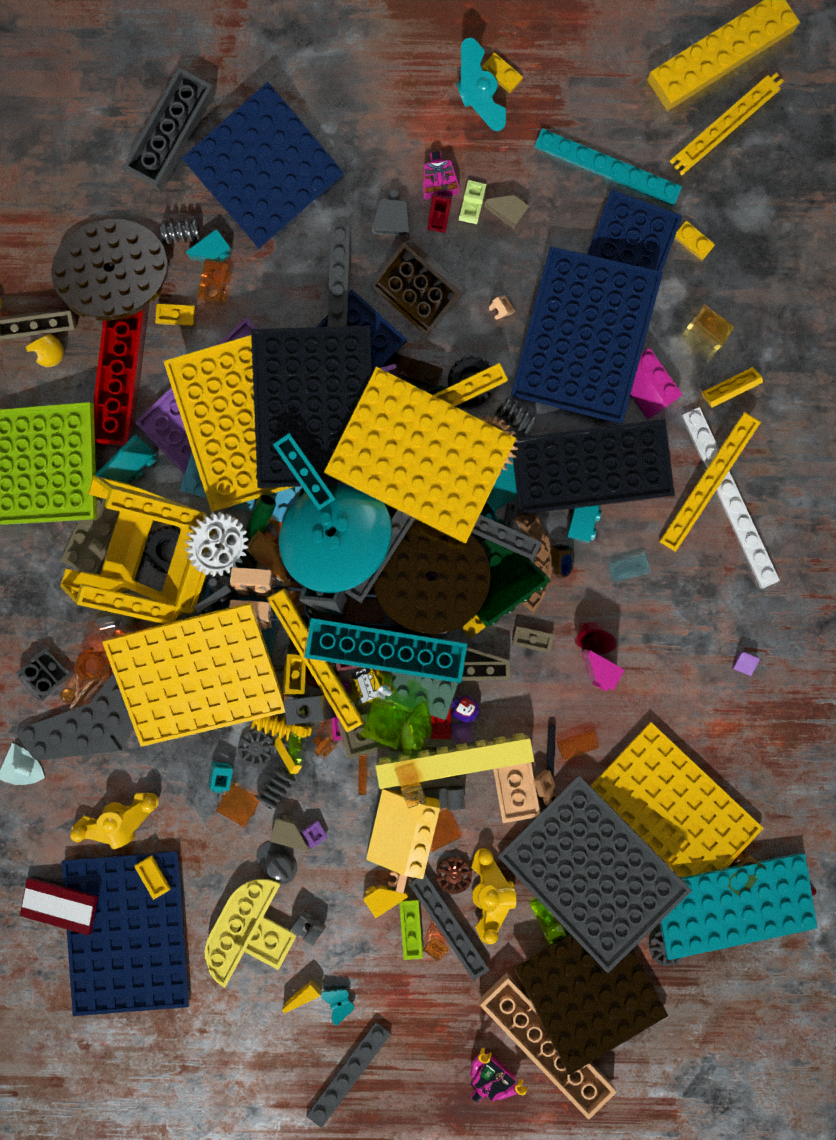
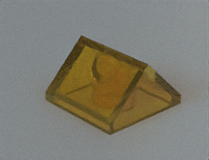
(711, 327)

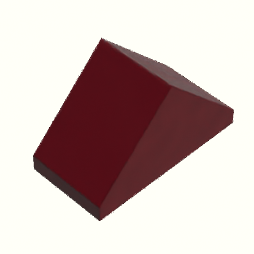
(439, 213)

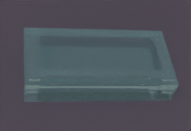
(629, 568)

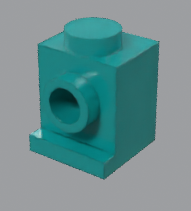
(224, 782)

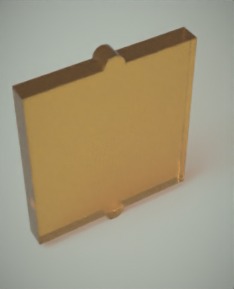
(238, 805)
(445, 831)

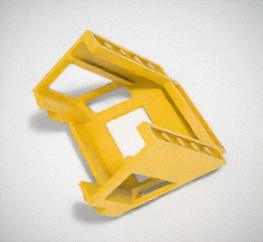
(136, 514)

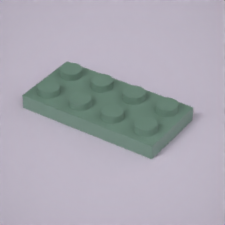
(414, 689)

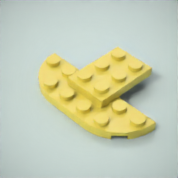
(247, 930)

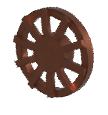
(454, 875)

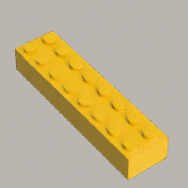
(722, 51)

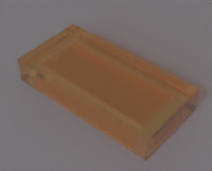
(577, 744)
(362, 778)

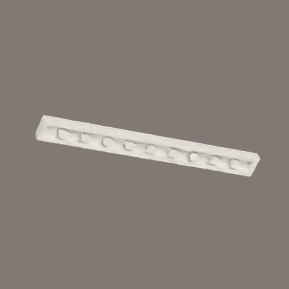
(732, 502)

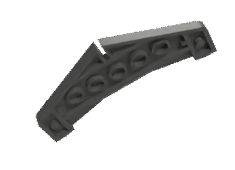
(82, 729)

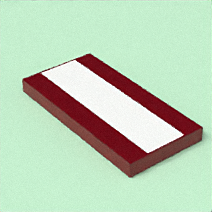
(58, 906)

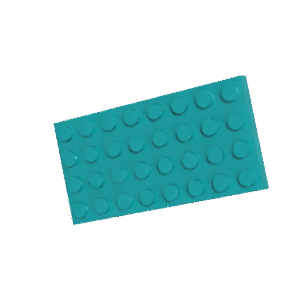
(719, 919)

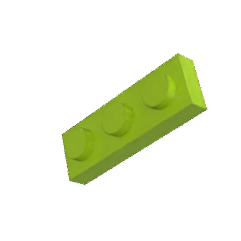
(411, 929)

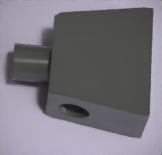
(391, 216)

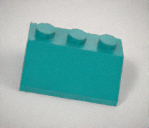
(129, 461)

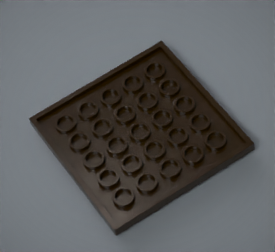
(584, 1005)

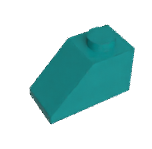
(210, 248)

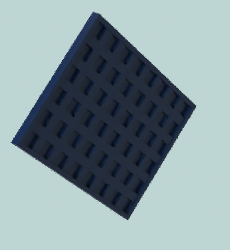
(135, 943)

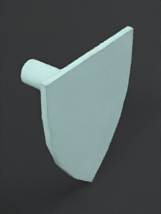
(20, 767)

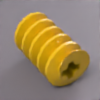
(275, 724)

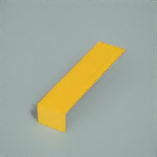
(293, 769)

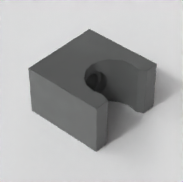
(318, 705)

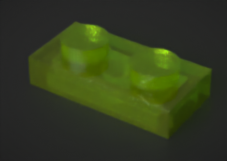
(294, 746)

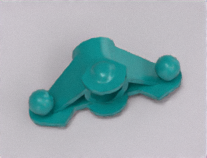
(479, 86)

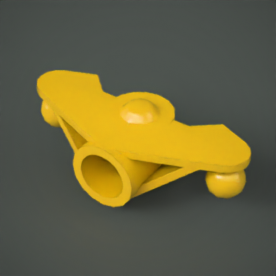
(116, 822)
(491, 895)

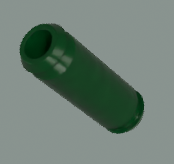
(260, 516)

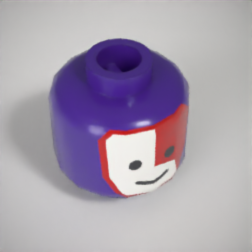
(465, 709)

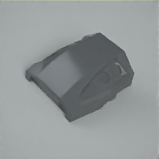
(43, 674)

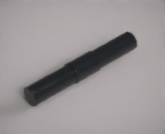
(551, 748)

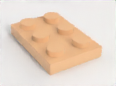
(516, 792)

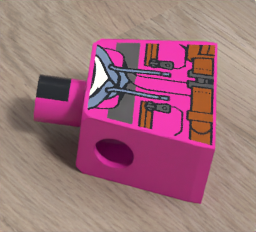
(439, 177)

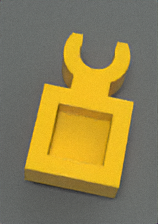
(302, 730)

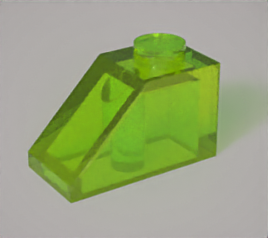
(549, 924)

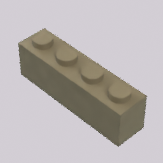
(37, 323)

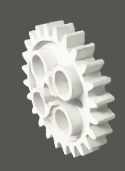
(201, 539)

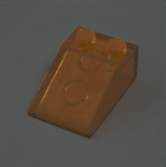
(266, 550)

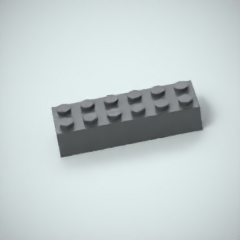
(169, 129)

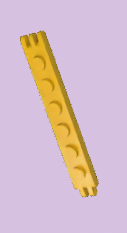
(727, 123)

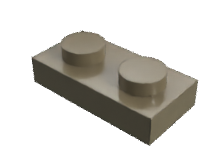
(533, 639)

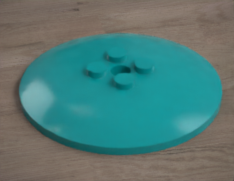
(348, 556)

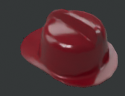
(594, 638)

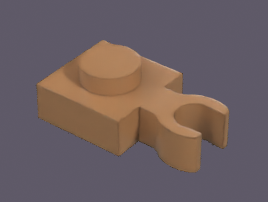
(545, 785)

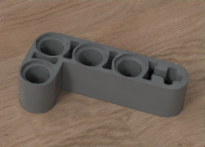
(449, 796)

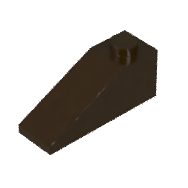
(416, 370)

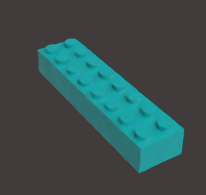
(385, 650)

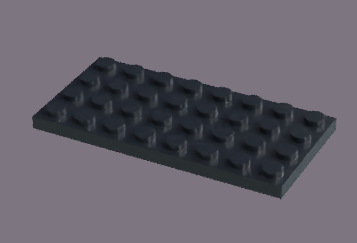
(593, 467)

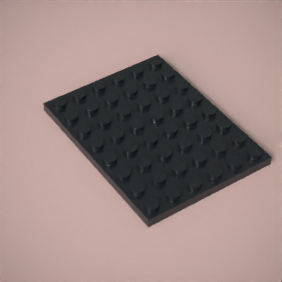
(308, 388)

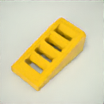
(304, 995)

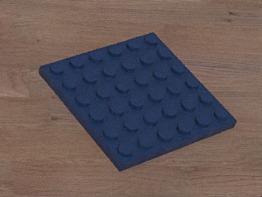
(262, 165)

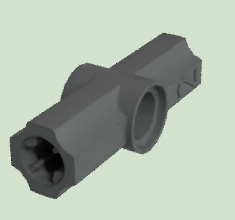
(109, 619)

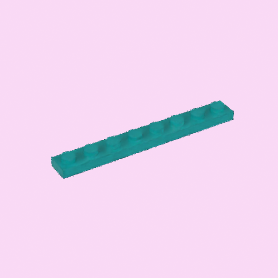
(608, 167)

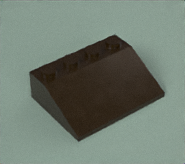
(418, 287)

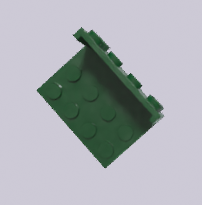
(511, 581)

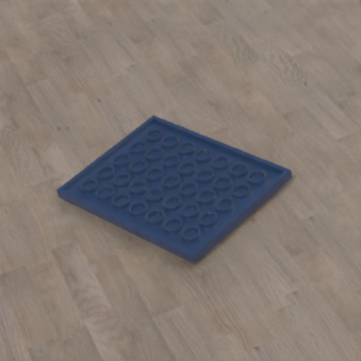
(586, 334)

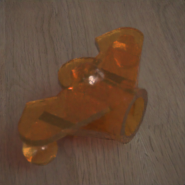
(68, 695)

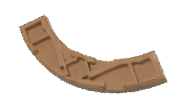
(533, 528)

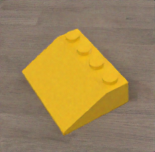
(403, 835)

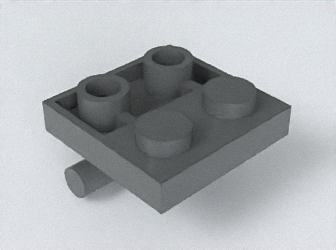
(222, 594)

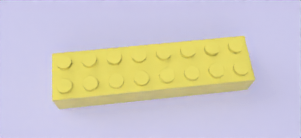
(458, 760)

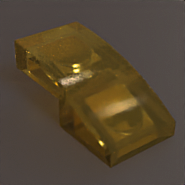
(410, 785)

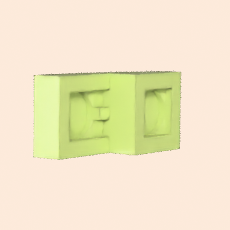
(472, 202)

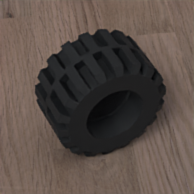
(465, 365)
(154, 546)

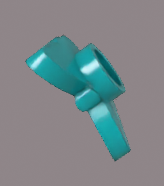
(339, 1011)

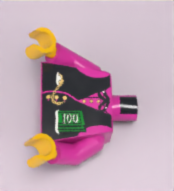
(493, 1079)

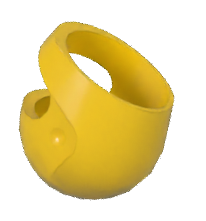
(49, 350)

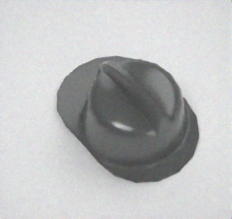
(276, 862)

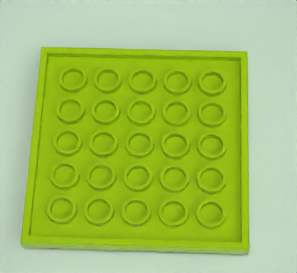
(47, 464)

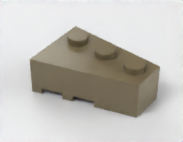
(484, 666)

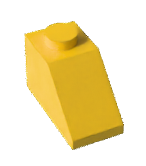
(293, 676)
(382, 898)

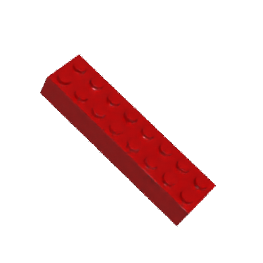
(118, 379)

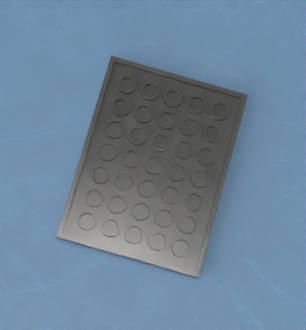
(594, 873)

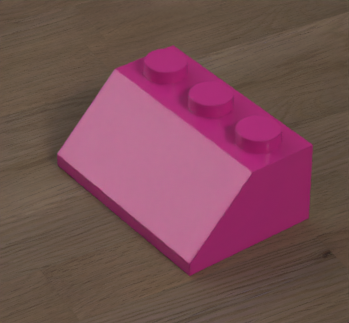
(653, 386)
(601, 671)

